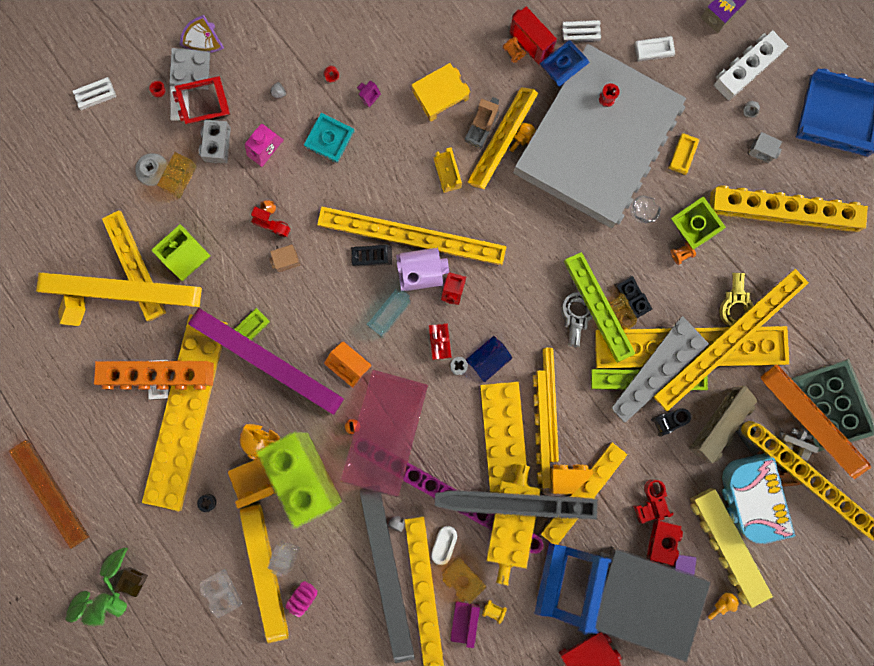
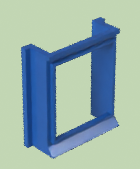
(552, 582)

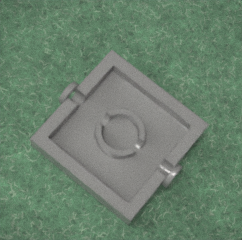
(189, 66)

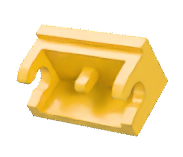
(447, 170)

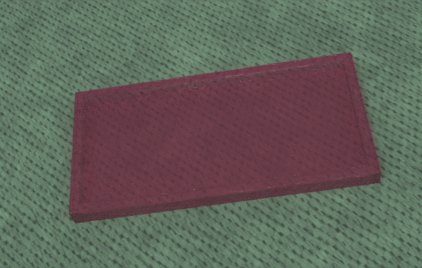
(384, 433)

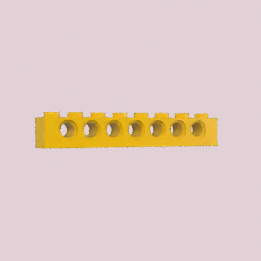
(854, 211)

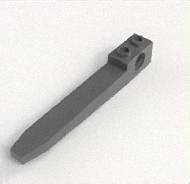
(518, 504)

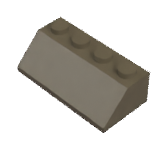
(723, 424)

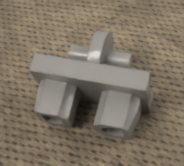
(805, 448)

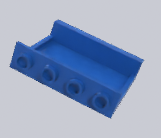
(838, 112)

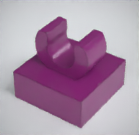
(369, 93)

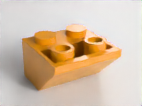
(568, 480)

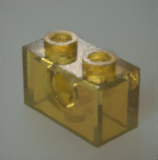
(177, 175)
(471, 589)

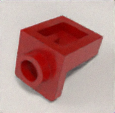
(453, 288)

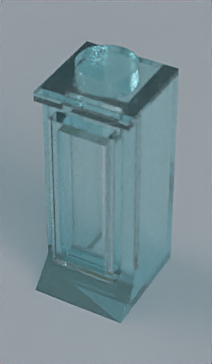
(389, 312)

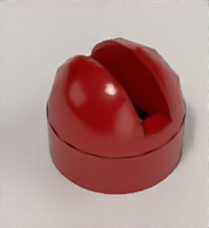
(331, 78)
(159, 89)

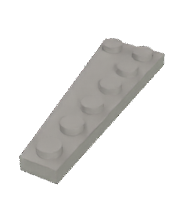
(669, 358)

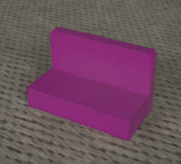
(465, 623)

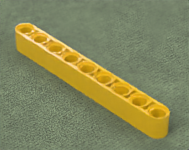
(119, 289)
(804, 476)

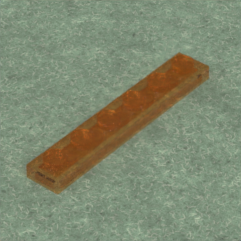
(49, 494)

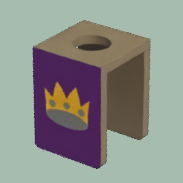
(721, 12)

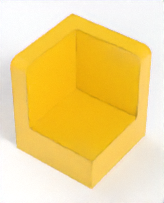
(71, 310)

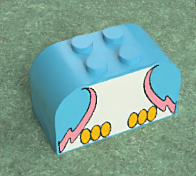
(757, 499)

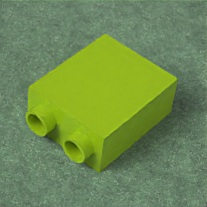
(299, 477)

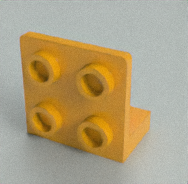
(251, 483)

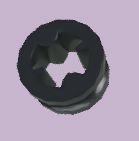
(211, 506)

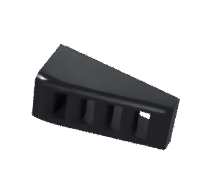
(372, 262)

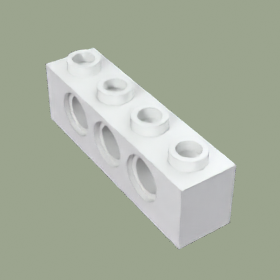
(773, 48)

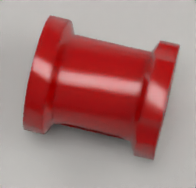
(608, 95)

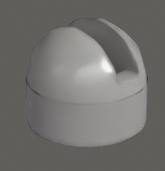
(278, 91)
(748, 112)
(397, 523)

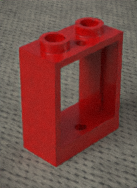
(532, 35)
(183, 114)

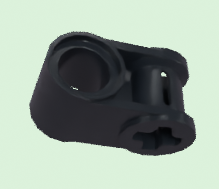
(668, 422)

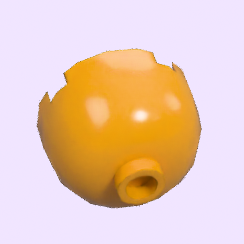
(254, 439)

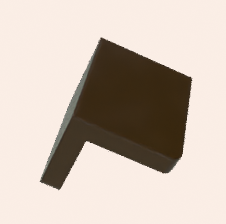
(131, 582)

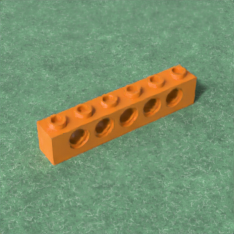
(106, 374)

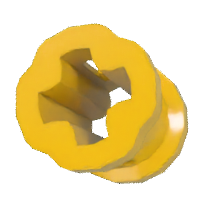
(494, 611)

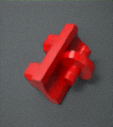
(440, 341)

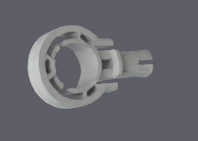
(570, 318)

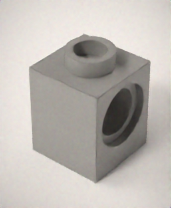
(765, 148)

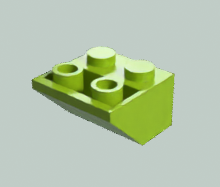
(181, 252)

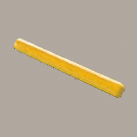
(548, 366)

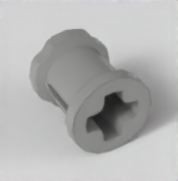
(459, 371)

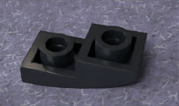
(636, 299)

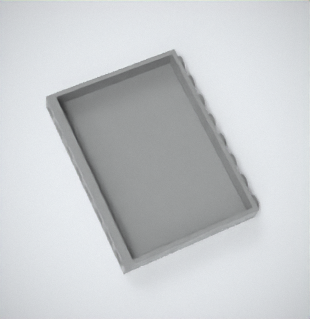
(598, 152)

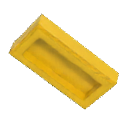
(683, 153)

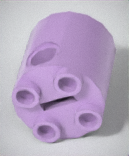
(421, 269)

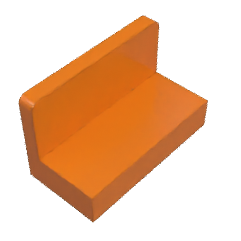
(347, 364)

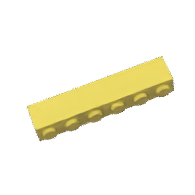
(730, 547)

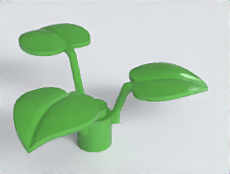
(94, 612)

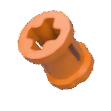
(514, 50)
(682, 253)

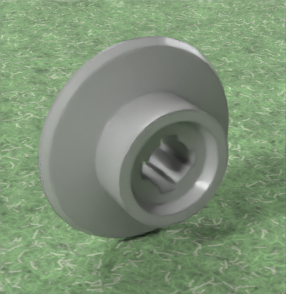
(153, 176)

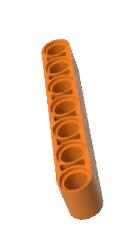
(815, 422)

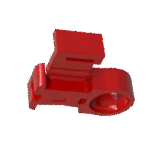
(260, 219)
(654, 507)

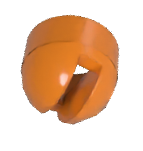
(268, 205)
(347, 426)

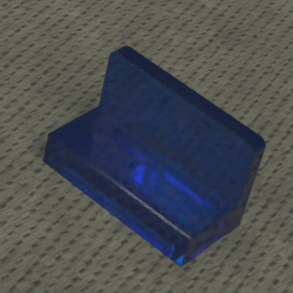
(489, 358)

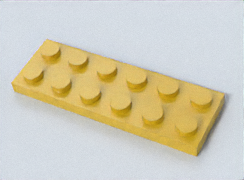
(503, 432)

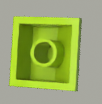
(698, 223)

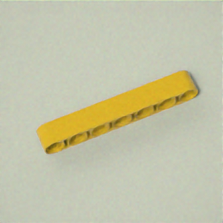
(265, 581)

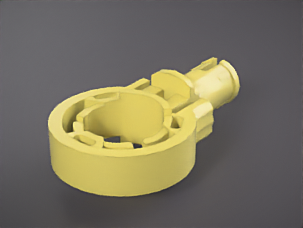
(731, 298)

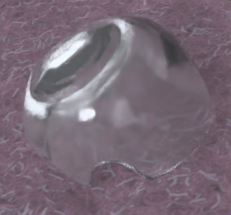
(644, 210)

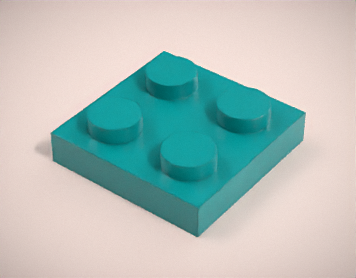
(329, 137)

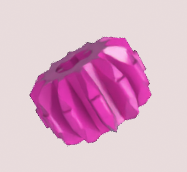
(301, 599)

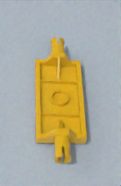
(512, 533)

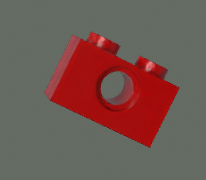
(655, 549)

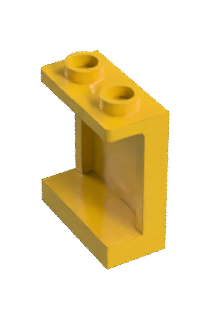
(440, 91)

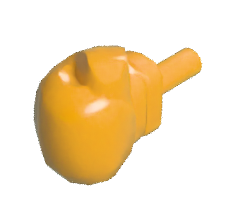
(523, 135)
(726, 603)

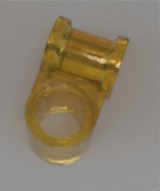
(623, 310)

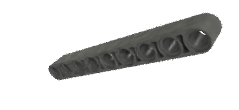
(387, 576)

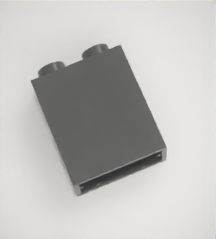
(651, 603)

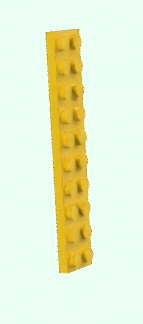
(763, 347)
(181, 428)

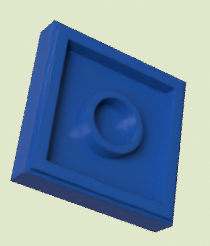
(564, 63)

